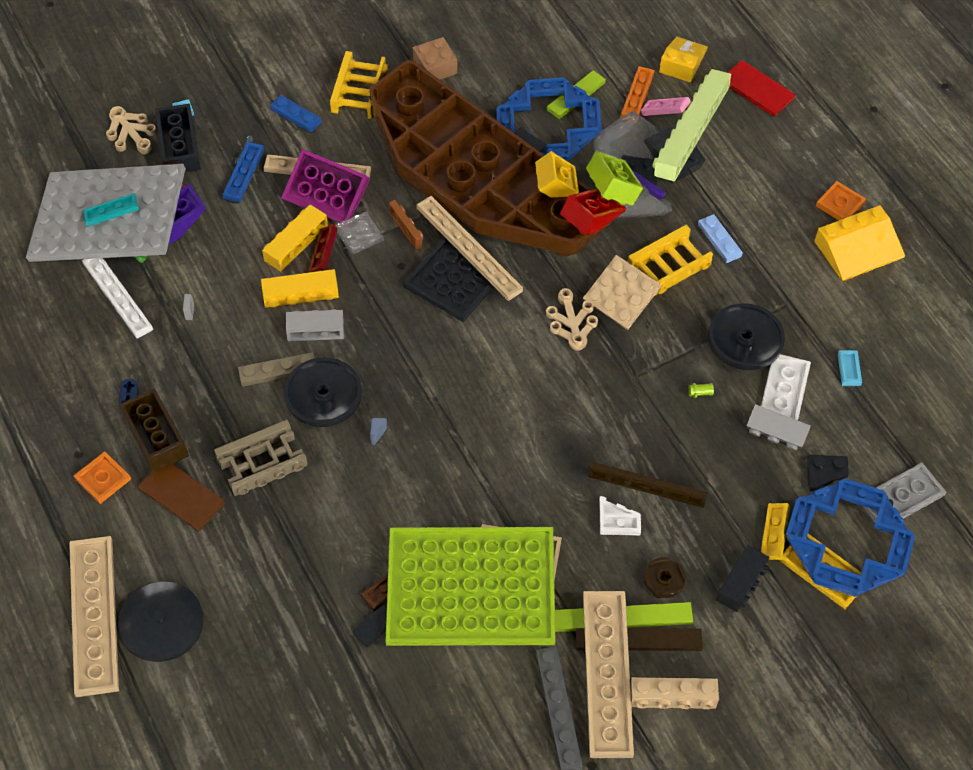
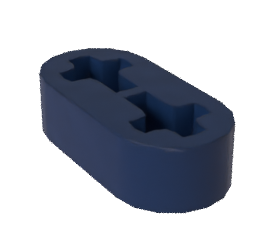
(124, 395)

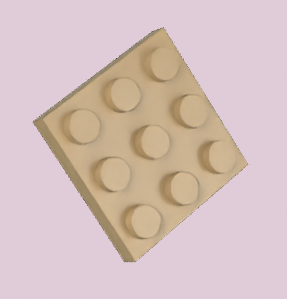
(622, 292)

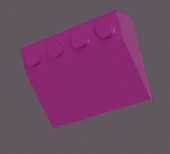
(325, 186)

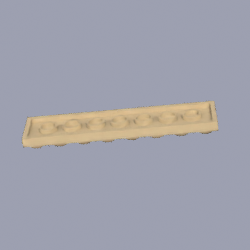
(93, 617)
(607, 675)

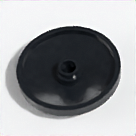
(746, 336)
(323, 392)
(161, 621)

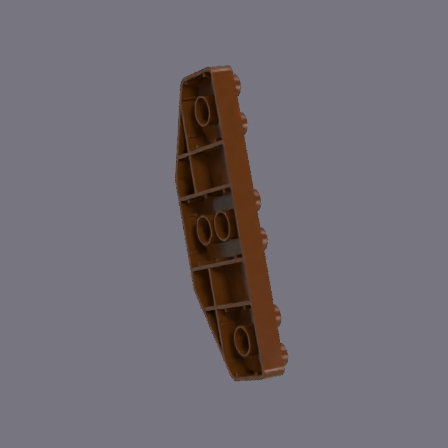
(469, 162)

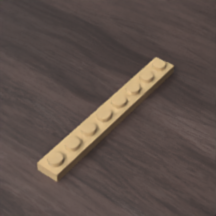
(470, 248)

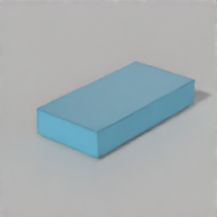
(849, 368)

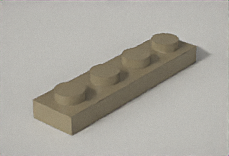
(271, 370)

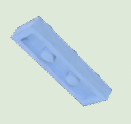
(720, 238)

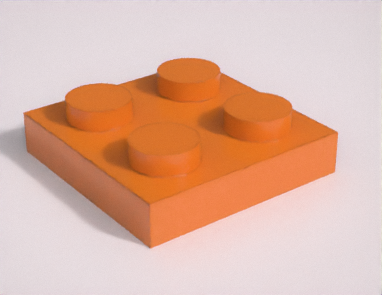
(840, 201)
(102, 477)

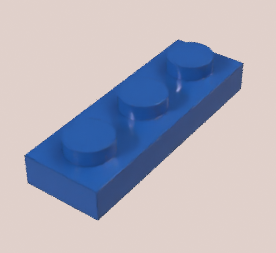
(295, 113)

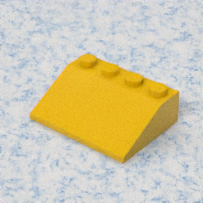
(859, 243)

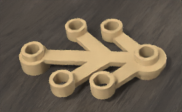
(119, 115)
(572, 321)

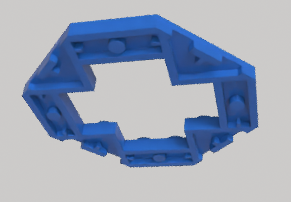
(574, 97)
(887, 520)

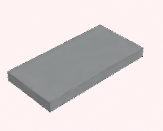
(911, 491)

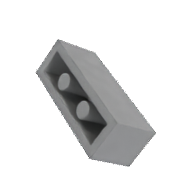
(314, 325)
(778, 428)

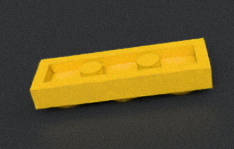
(775, 530)

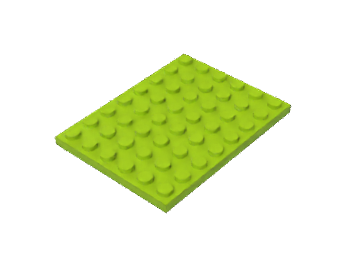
(471, 586)

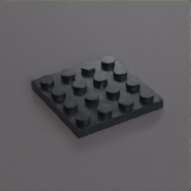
(449, 281)

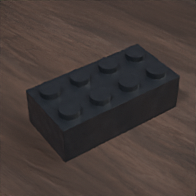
(178, 136)

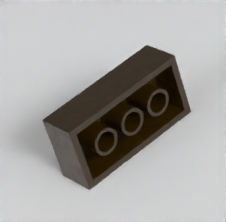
(154, 430)

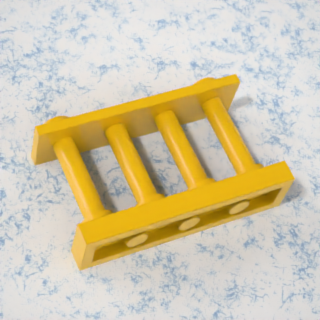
(345, 75)
(667, 245)

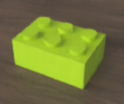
(614, 178)

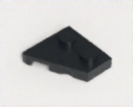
(826, 469)

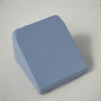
(378, 427)

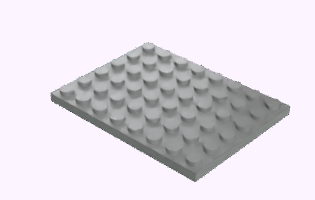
(61, 226)

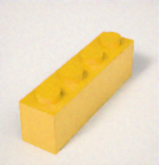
(294, 237)
(299, 288)

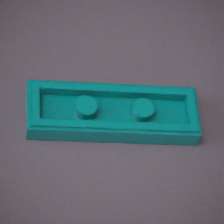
(111, 209)

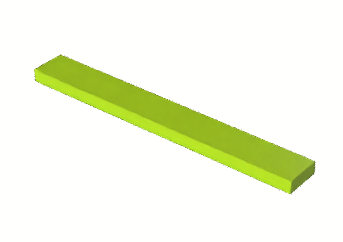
(636, 616)

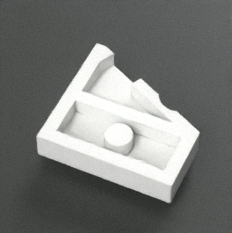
(618, 519)

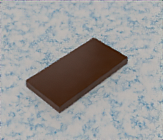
(182, 496)

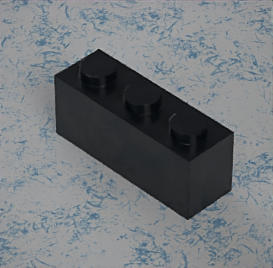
(743, 579)

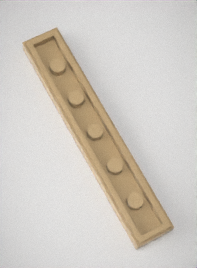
(285, 165)

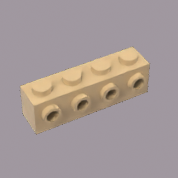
(674, 693)

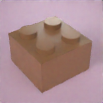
(436, 58)

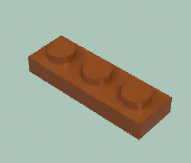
(406, 224)

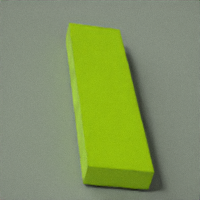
(589, 84)

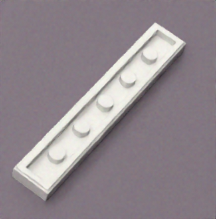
(118, 296)

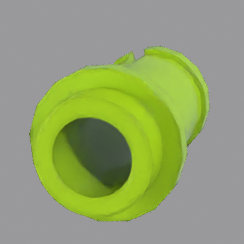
(700, 390)

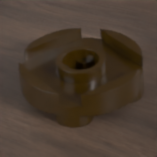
(662, 588)

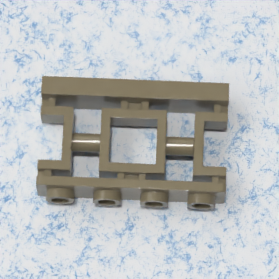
(255, 445)

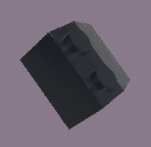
(658, 141)

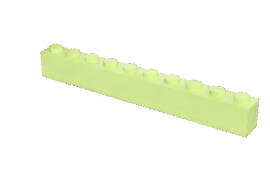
(692, 125)

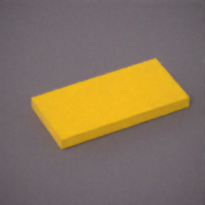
(830, 558)

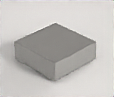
(188, 307)

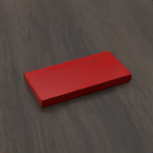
(759, 88)

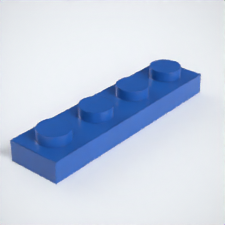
(243, 172)

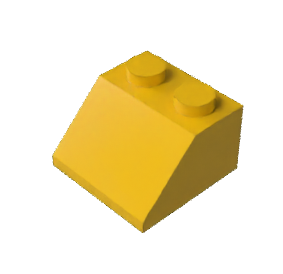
(556, 176)

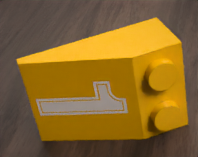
(682, 59)

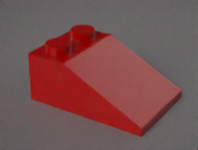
(590, 211)

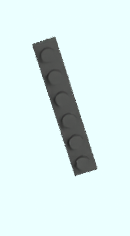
(559, 709)

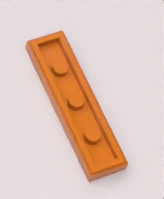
(638, 91)

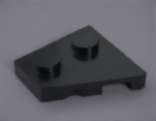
(642, 166)

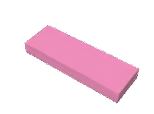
(665, 106)

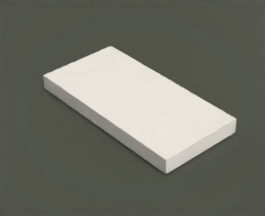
(786, 386)

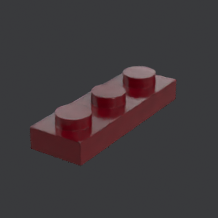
(323, 249)

